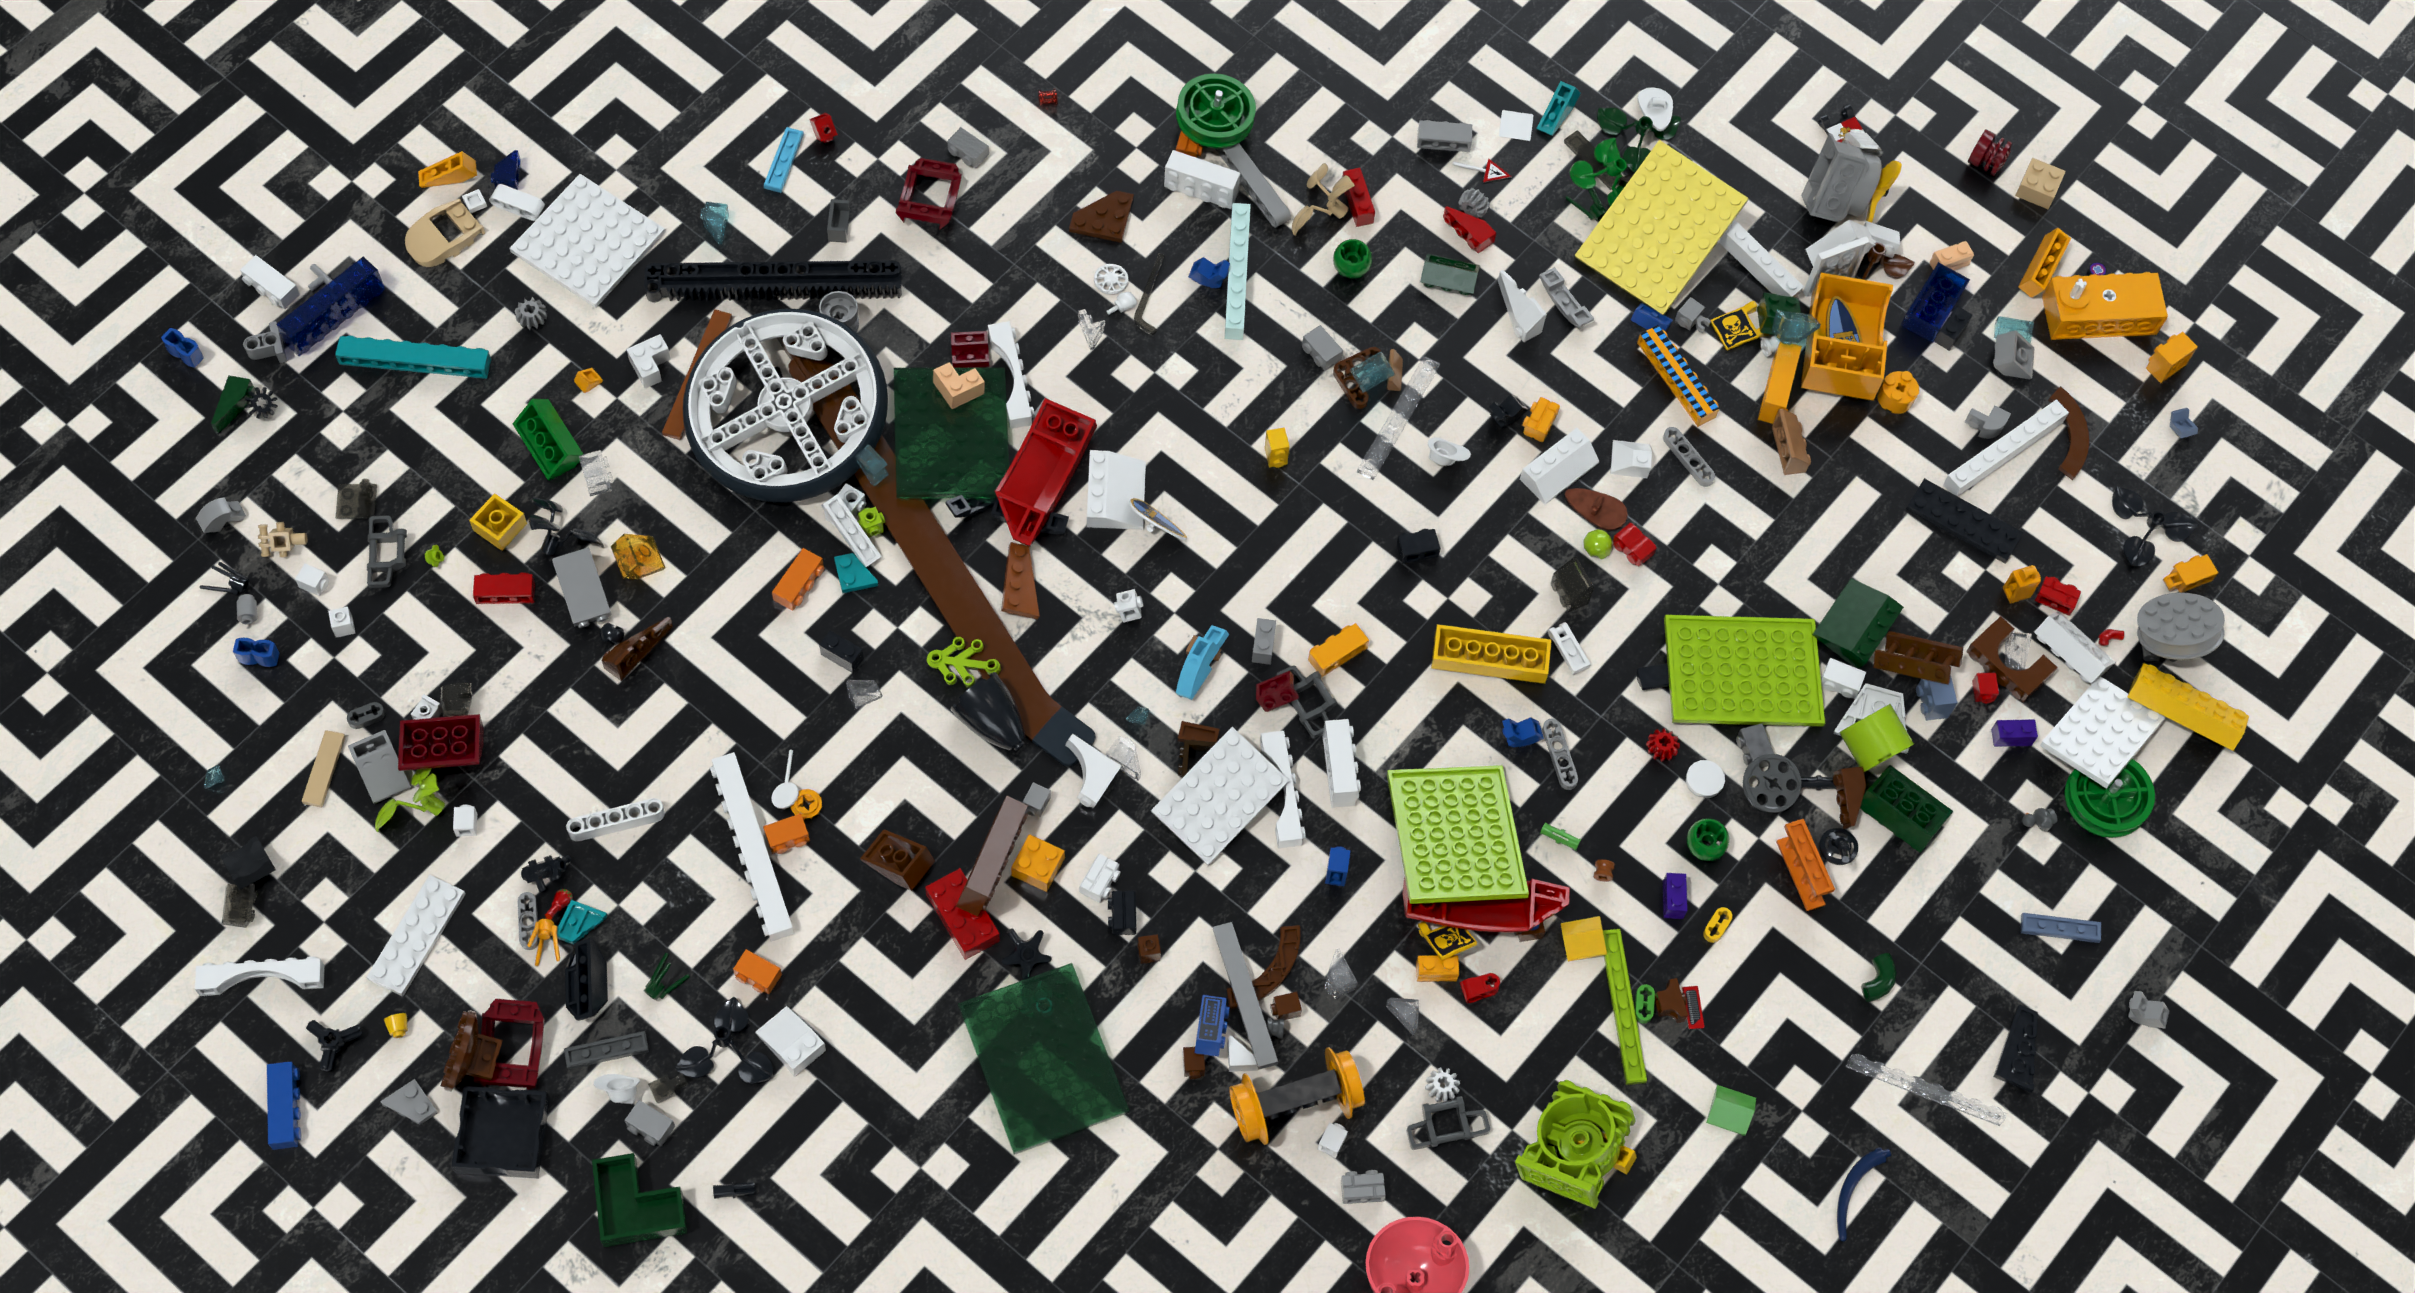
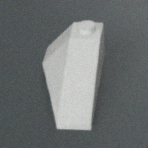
(1525, 313)

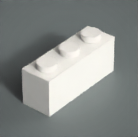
(269, 282)

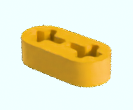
(1714, 923)

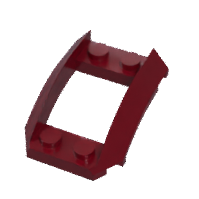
(927, 212)
(517, 1012)

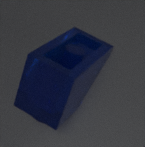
(507, 171)

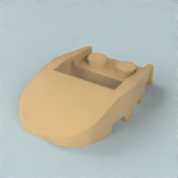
(429, 246)

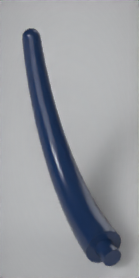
(1863, 1166)

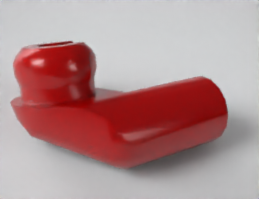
(2110, 634)

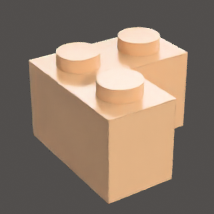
(958, 388)

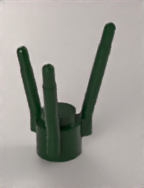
(1597, 209)
(655, 988)

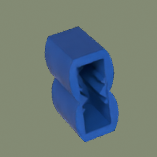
(182, 347)
(253, 652)

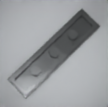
(606, 1050)

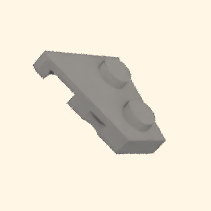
(410, 1103)

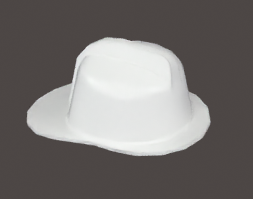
(1445, 452)
(618, 1087)

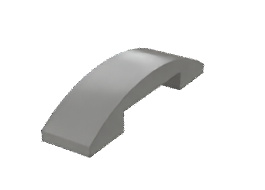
(1564, 299)

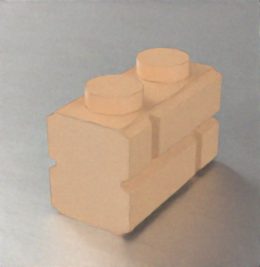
(1953, 256)

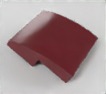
(970, 349)

